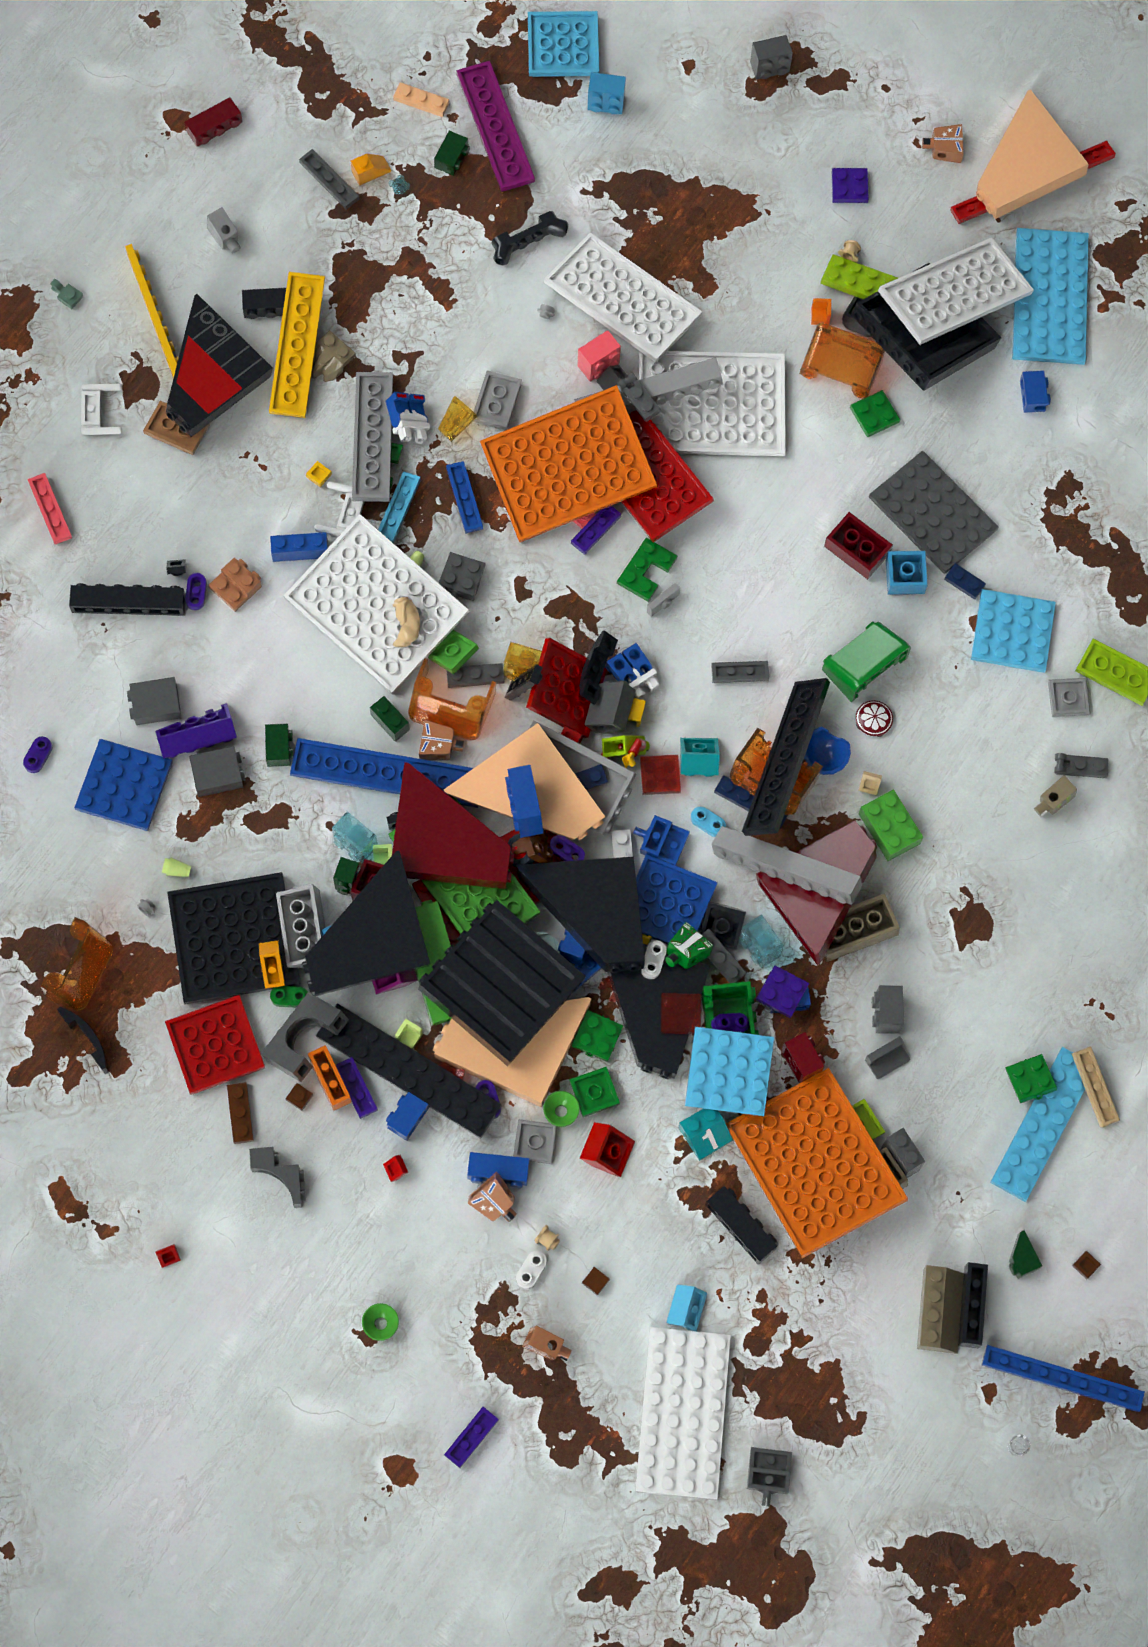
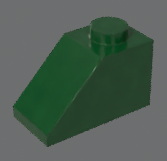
(1023, 1257)

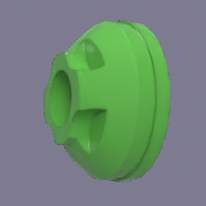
(564, 1099)
(380, 1311)

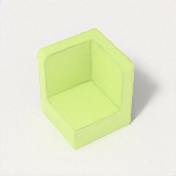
(382, 853)
(409, 1034)

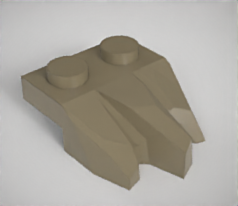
(331, 357)

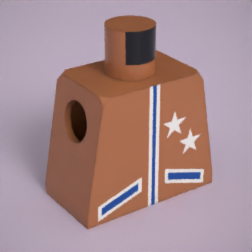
(946, 143)
(438, 742)
(493, 1199)
(537, 1342)

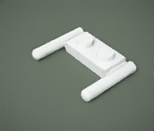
(92, 409)
(349, 511)

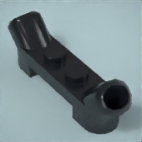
(547, 224)

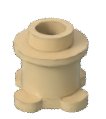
(850, 250)
(547, 1238)

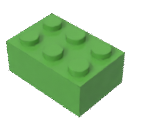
(890, 825)

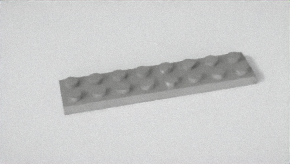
(372, 437)

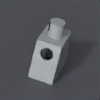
(223, 230)

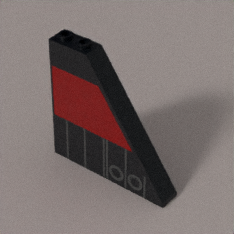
(212, 370)

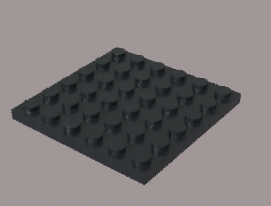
(220, 935)

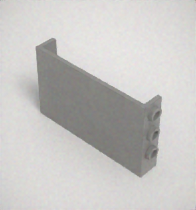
(606, 796)

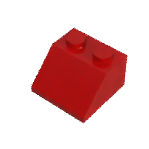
(607, 1149)

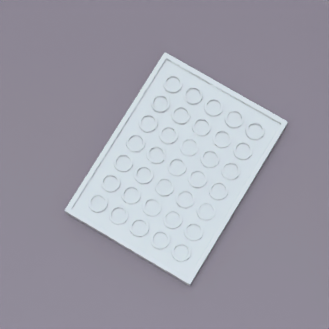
(733, 419)
(352, 598)

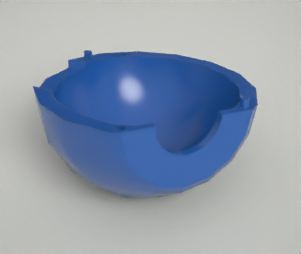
(828, 751)

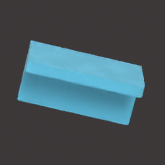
(687, 1307)

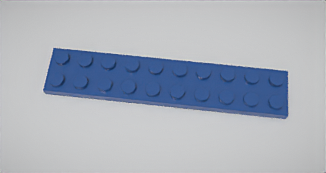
(366, 767)

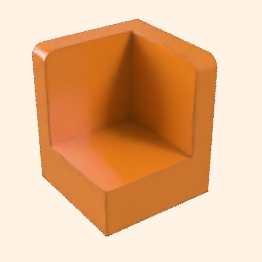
(820, 311)

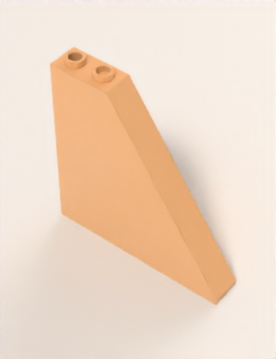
(1029, 161)
(562, 798)
(535, 1066)

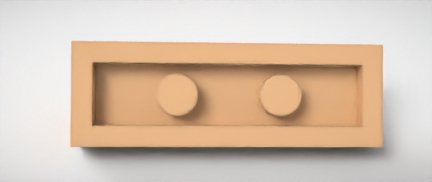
(421, 99)

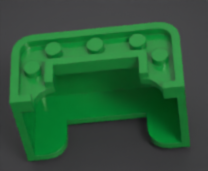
(729, 999)

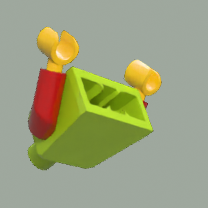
(626, 747)

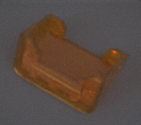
(843, 358)
(83, 971)

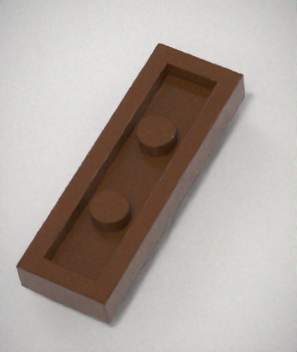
(240, 1113)

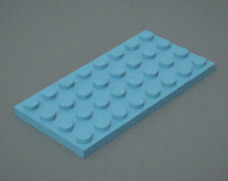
(1054, 317)

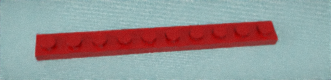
(973, 207)

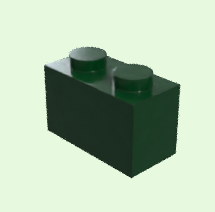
(451, 153)
(389, 718)
(278, 744)
(345, 875)

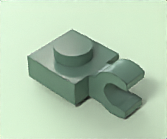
(67, 295)

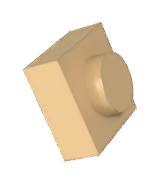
(870, 783)

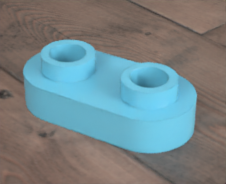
(707, 822)

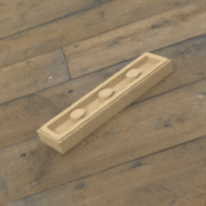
(1095, 1086)

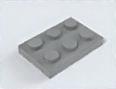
(497, 400)

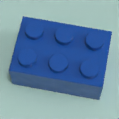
(524, 801)

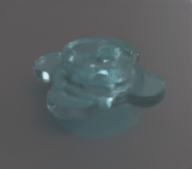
(399, 189)

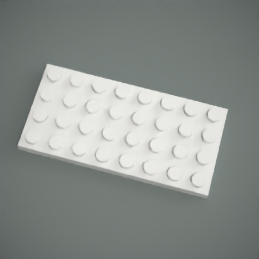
(955, 290)
(623, 297)
(683, 1413)

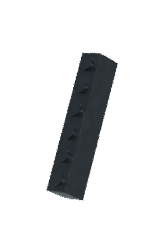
(127, 599)

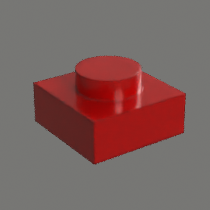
(395, 1168)

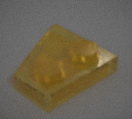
(456, 419)

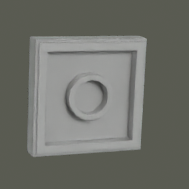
(1069, 697)
(535, 1141)

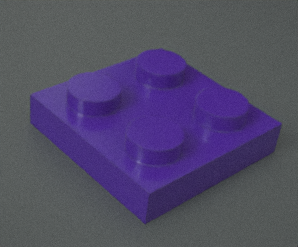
(849, 185)
(782, 991)

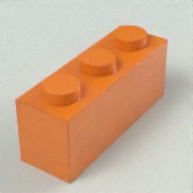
(329, 1078)

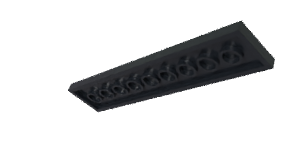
(786, 757)
(413, 1073)

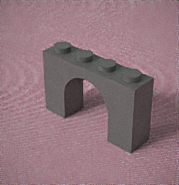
(310, 1012)

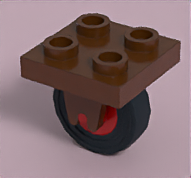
(530, 849)

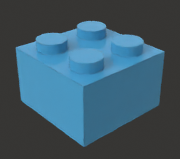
(606, 93)
(906, 572)

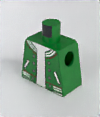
(687, 947)

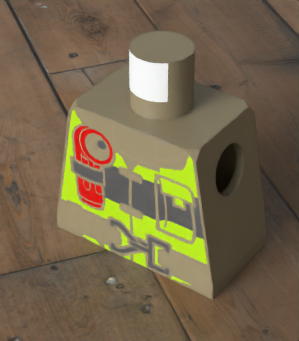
(1062, 791)

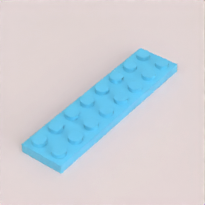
(1040, 1130)

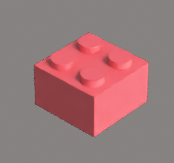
(598, 355)

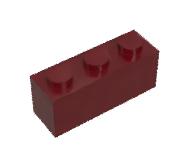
(213, 122)

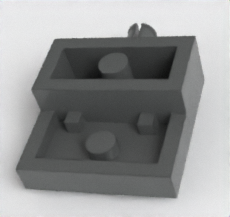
(462, 576)
(769, 1472)

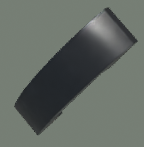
(594, 666)
(73, 1020)

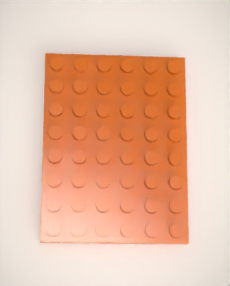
(568, 463)
(816, 1163)

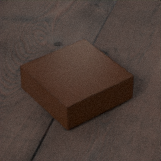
(1086, 1265)
(595, 1281)

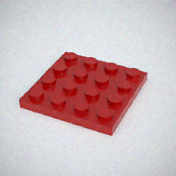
(558, 692)
(214, 1044)

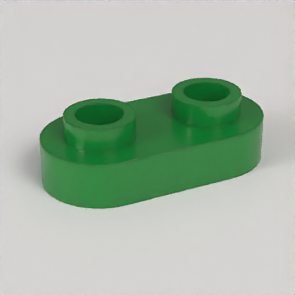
(289, 996)

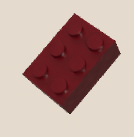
(858, 545)

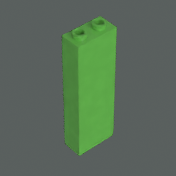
(436, 944)

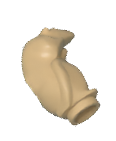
(409, 620)

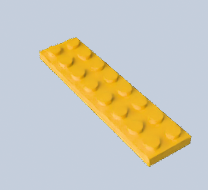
(297, 344)

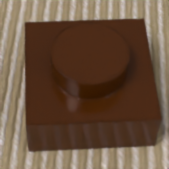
(299, 1096)

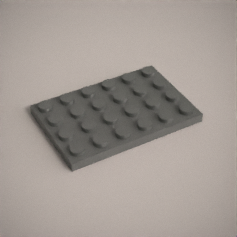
(933, 512)

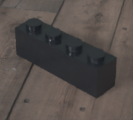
(263, 302)
(741, 1225)
(973, 1305)

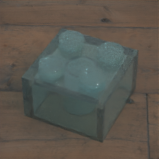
(354, 837)
(761, 941)

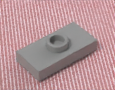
(663, 600)

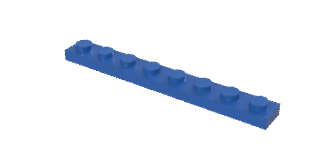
(1063, 1378)

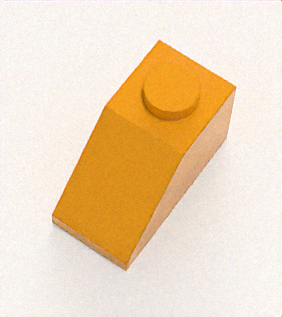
(369, 167)
(271, 964)

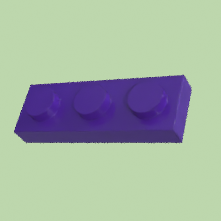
(595, 529)
(356, 1088)
(471, 1437)

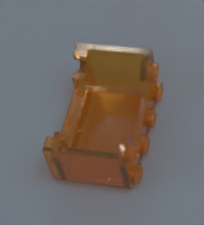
(751, 763)

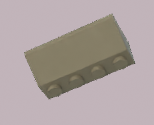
(940, 1309)

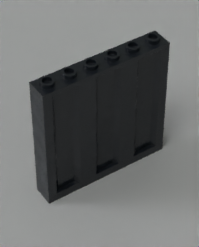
(933, 359)
(501, 982)

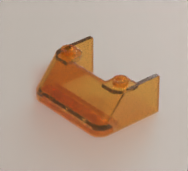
(465, 720)

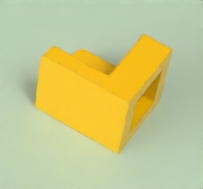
(637, 711)

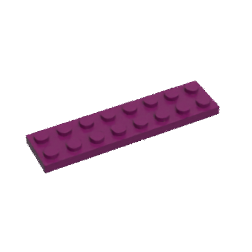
(495, 126)

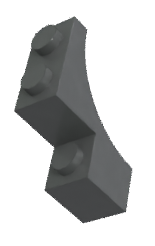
(265, 1161)

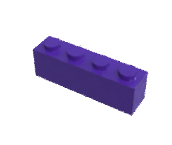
(196, 733)

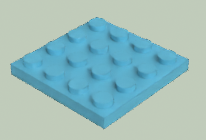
(563, 43)
(1013, 630)
(729, 1071)

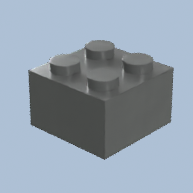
(771, 57)
(888, 1009)

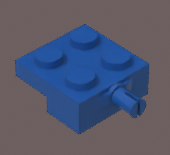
(663, 840)

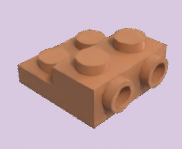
(235, 584)

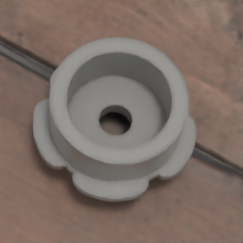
(546, 311)
(146, 907)

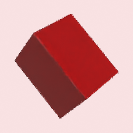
(168, 1255)

